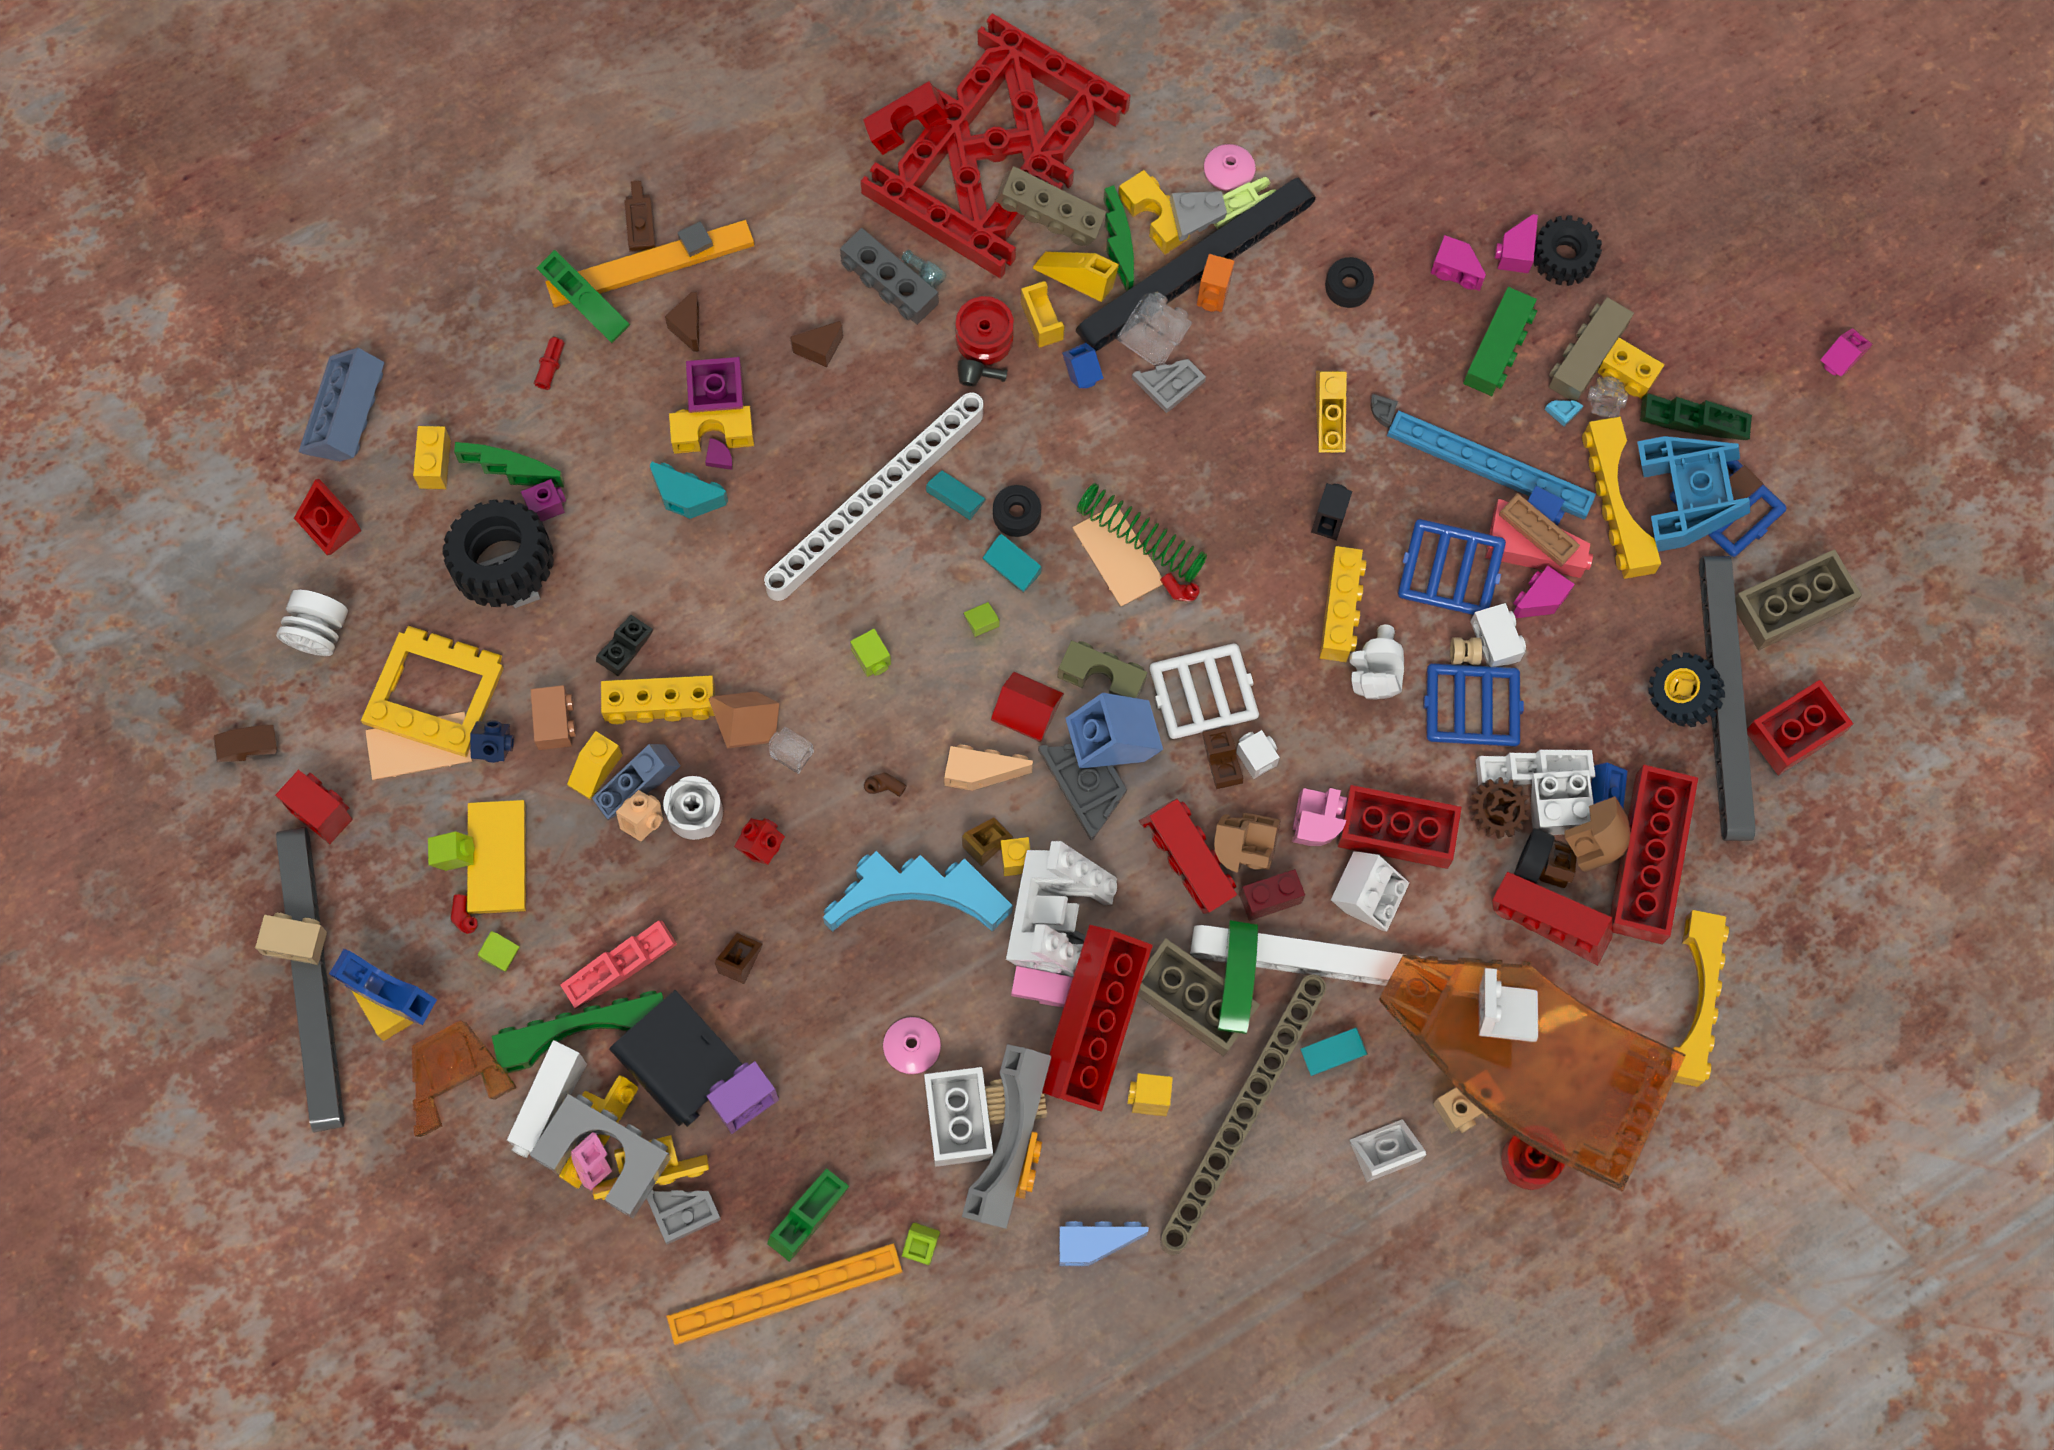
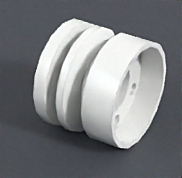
(312, 622)

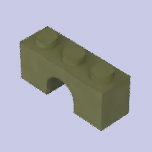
(1083, 661)

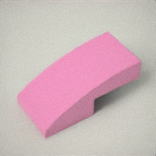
(590, 1161)

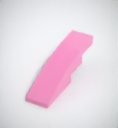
(1041, 986)

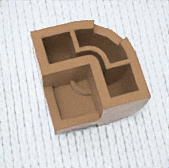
(1602, 838)
(1246, 841)

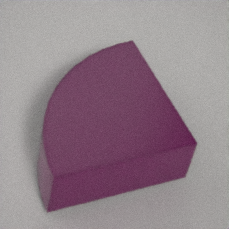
(718, 455)

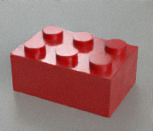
(1799, 727)

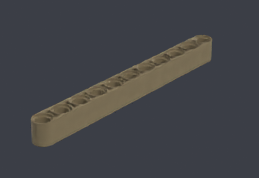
(1239, 1126)

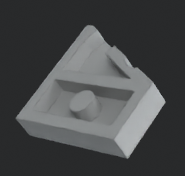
(1196, 211)
(1170, 383)
(682, 1212)

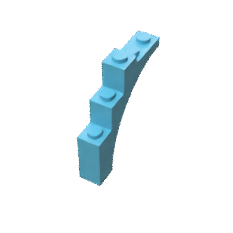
(919, 880)

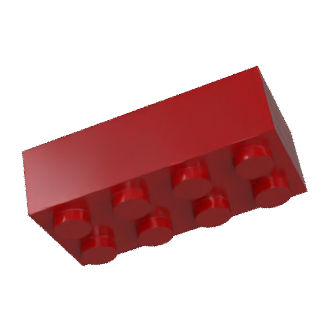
(1400, 827)

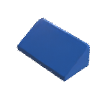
(1608, 783)

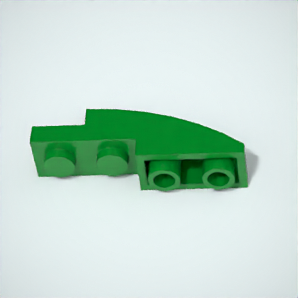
(583, 296)

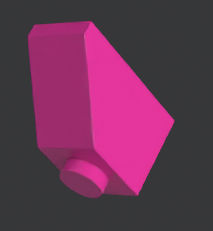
(1518, 247)
(1845, 352)

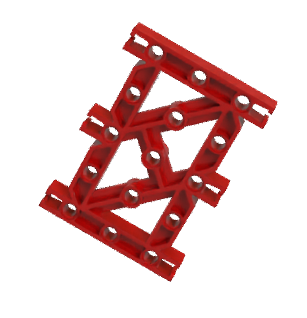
(1049, 152)

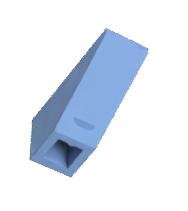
(1090, 1244)

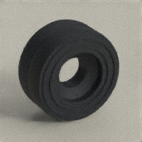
(1355, 269)
(1020, 496)

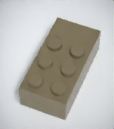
(1796, 599)
(1187, 995)

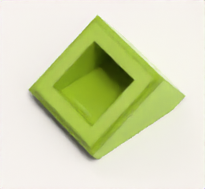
(982, 619)
(498, 951)
(921, 1243)

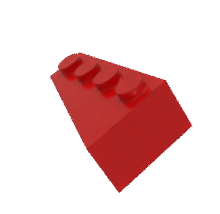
(1190, 855)
(1554, 917)

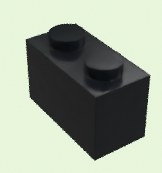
(1331, 511)

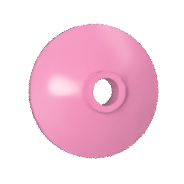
(1227, 176)
(914, 1059)

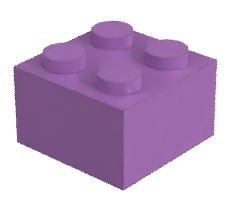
(742, 1096)

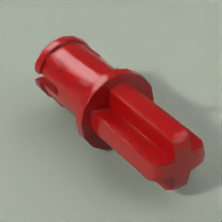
(549, 363)

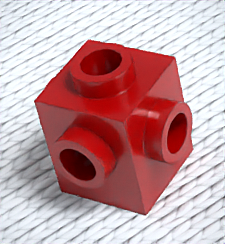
(760, 840)

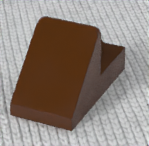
(1559, 866)

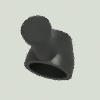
(971, 372)

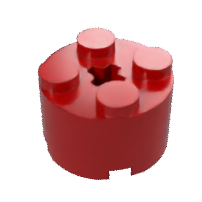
(1522, 1170)

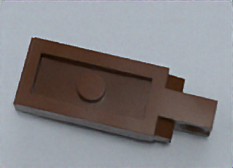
(639, 219)

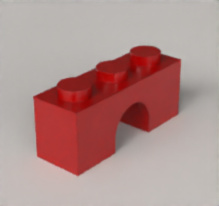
(887, 124)

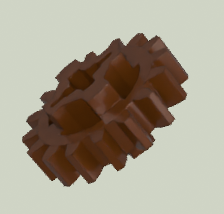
(1496, 798)

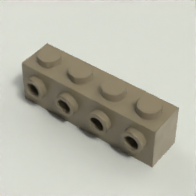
(1050, 206)

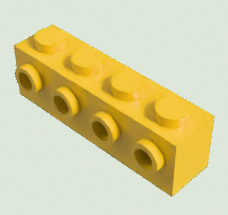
(1341, 604)
(657, 699)

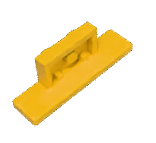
(616, 1103)
(690, 1167)

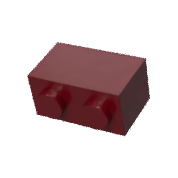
(1272, 895)

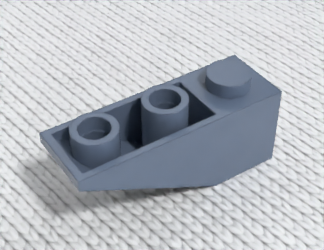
(642, 773)

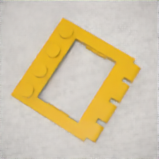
(423, 726)

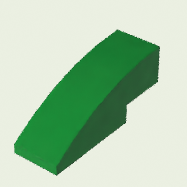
(807, 1215)

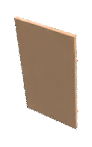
(1121, 566)
(396, 755)

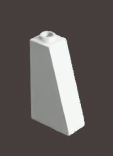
(551, 1086)

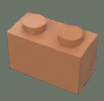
(552, 717)

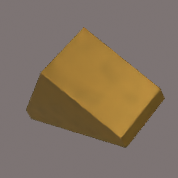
(985, 840)

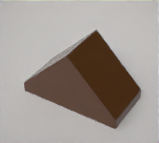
(684, 321)
(818, 344)
(738, 958)

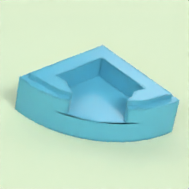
(1563, 410)

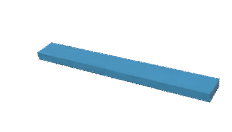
(1487, 462)

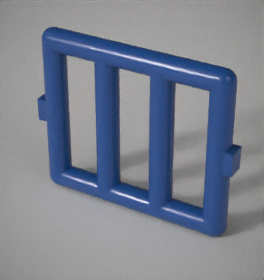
(1758, 529)
(1446, 532)
(1487, 673)

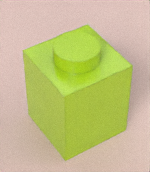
(871, 653)
(450, 851)

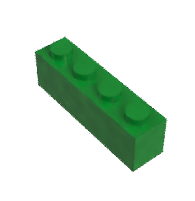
(1500, 341)

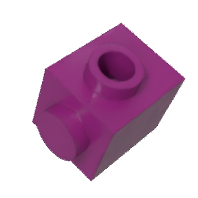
(544, 500)

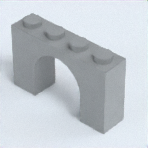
(575, 1122)

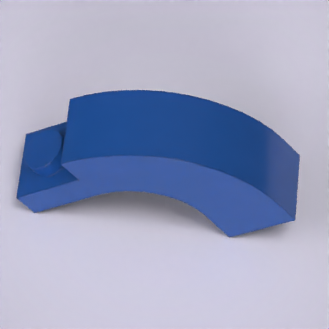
(382, 988)

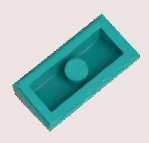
(955, 494)
(1012, 563)

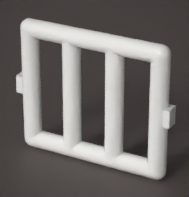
(1199, 724)

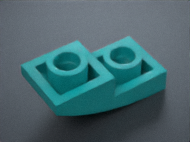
(1334, 1051)

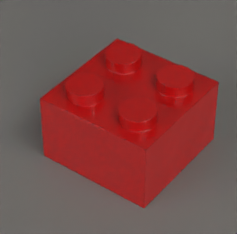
(315, 805)

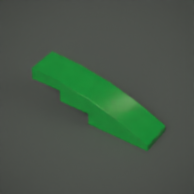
(1120, 243)
(517, 467)

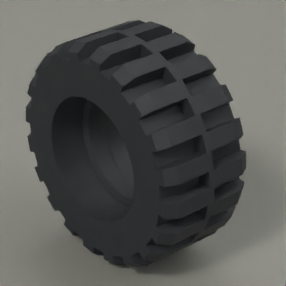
(489, 525)

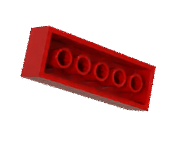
(1655, 856)
(1096, 1017)

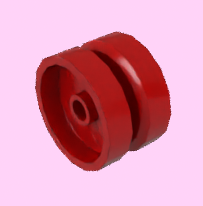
(984, 330)

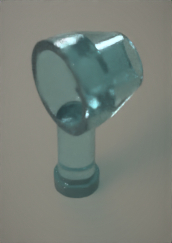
(928, 271)

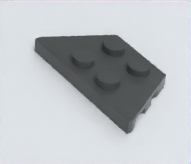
(1089, 791)

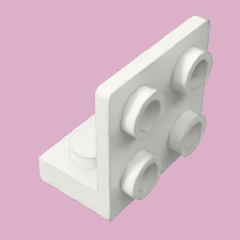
(1507, 1010)

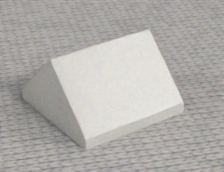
(1387, 1150)

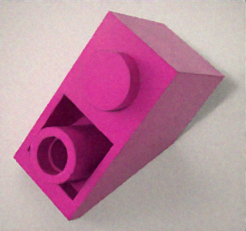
(1458, 264)
(1545, 596)

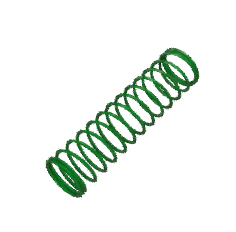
(1086, 501)

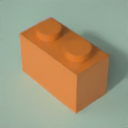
(1215, 283)

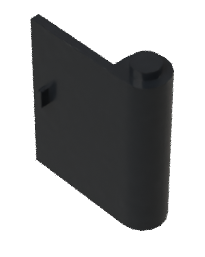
(675, 1058)

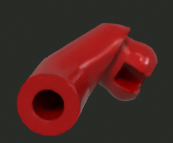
(1179, 591)
(460, 917)

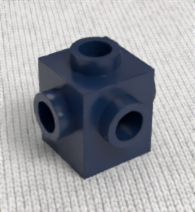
(491, 741)

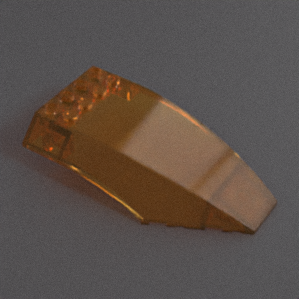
(1574, 1094)

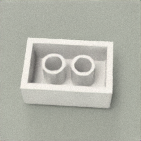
(958, 1116)

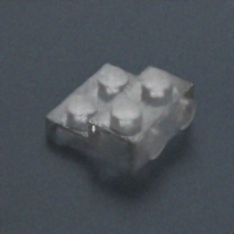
(1154, 328)

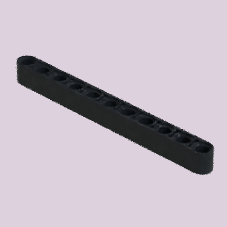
(1189, 267)

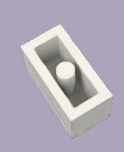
(1498, 636)

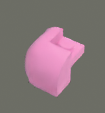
(1318, 817)

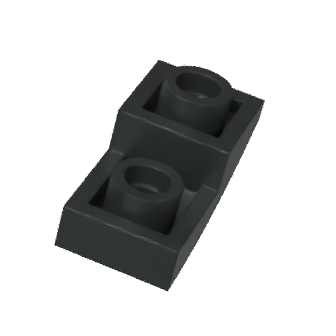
(625, 645)

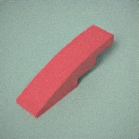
(618, 965)

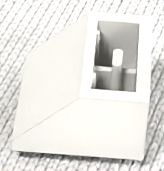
(1560, 800)
(1370, 890)

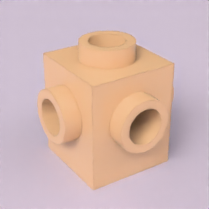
(640, 815)

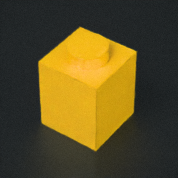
(1013, 855)

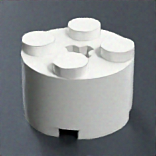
(682, 797)

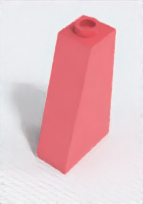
(1524, 553)

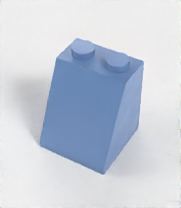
(1113, 731)

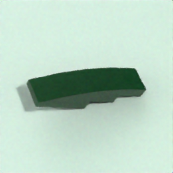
(1696, 418)

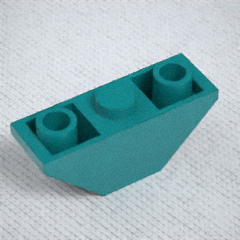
(686, 492)

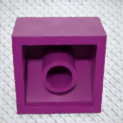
(715, 384)

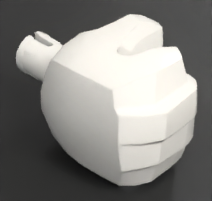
(1379, 666)

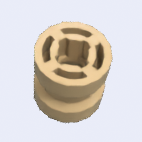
(1466, 651)

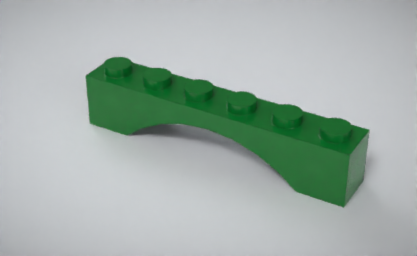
(523, 1047)

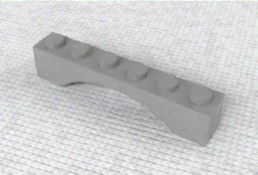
(994, 1192)

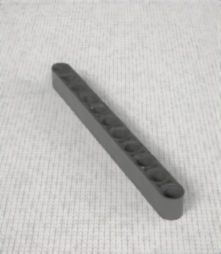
(1729, 724)
(311, 986)

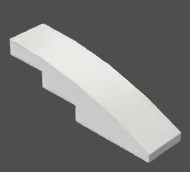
(1522, 765)

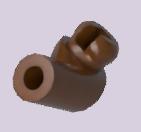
(883, 782)

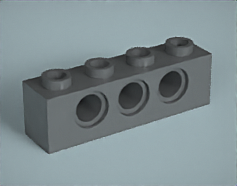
(865, 247)

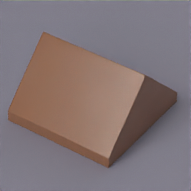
(745, 718)

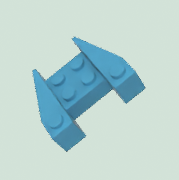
(1699, 487)

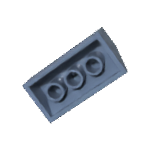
(342, 405)

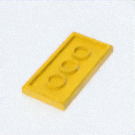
(499, 869)

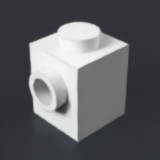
(1257, 753)

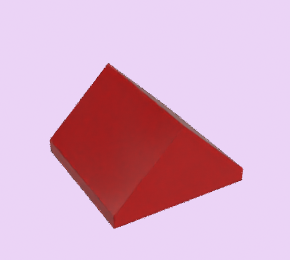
(326, 519)
(1026, 706)

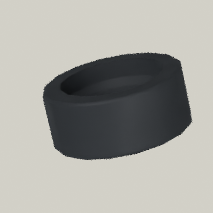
(1534, 855)

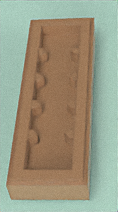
(1539, 530)

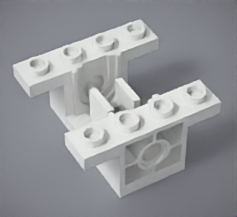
(1044, 908)

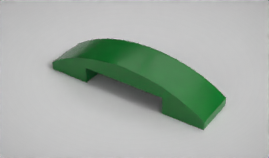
(1239, 977)

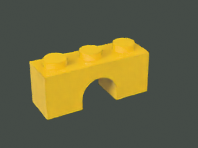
(1144, 194)
(690, 427)

